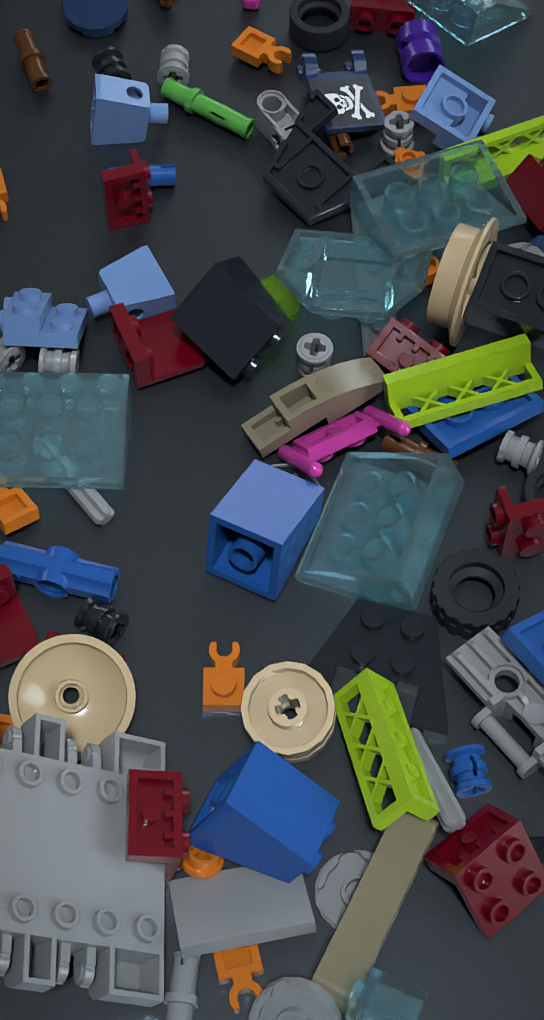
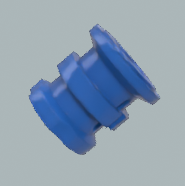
(468, 770)

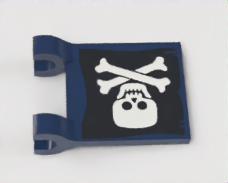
(347, 90)

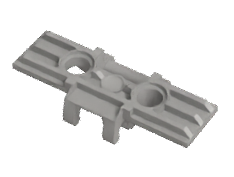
(478, 665)

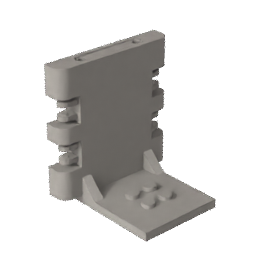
(67, 868)

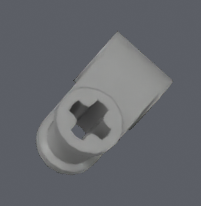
(275, 116)

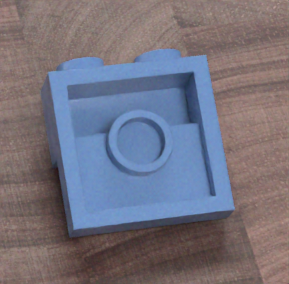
(452, 109)
(33, 322)

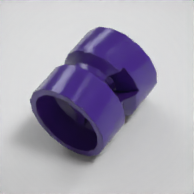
(419, 50)

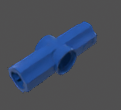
(60, 572)

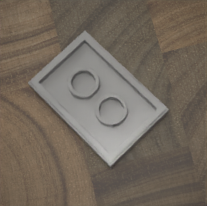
(238, 910)

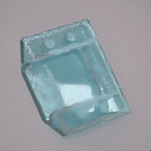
(349, 275)

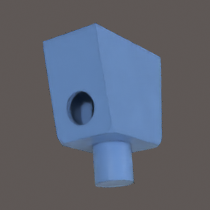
(122, 111)
(136, 283)

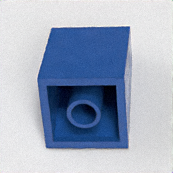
(262, 528)
(265, 816)

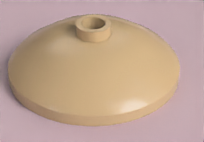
(80, 662)

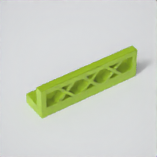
(510, 156)
(457, 377)
(392, 740)

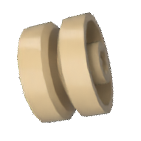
(285, 687)

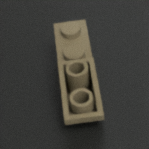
(309, 400)

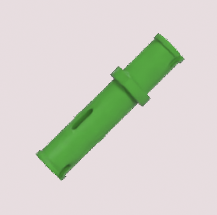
(196, 102)

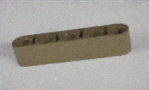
(374, 906)

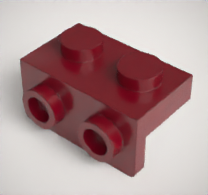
(515, 527)

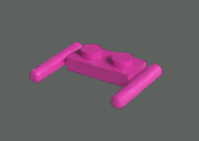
(345, 432)

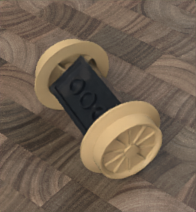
(488, 286)

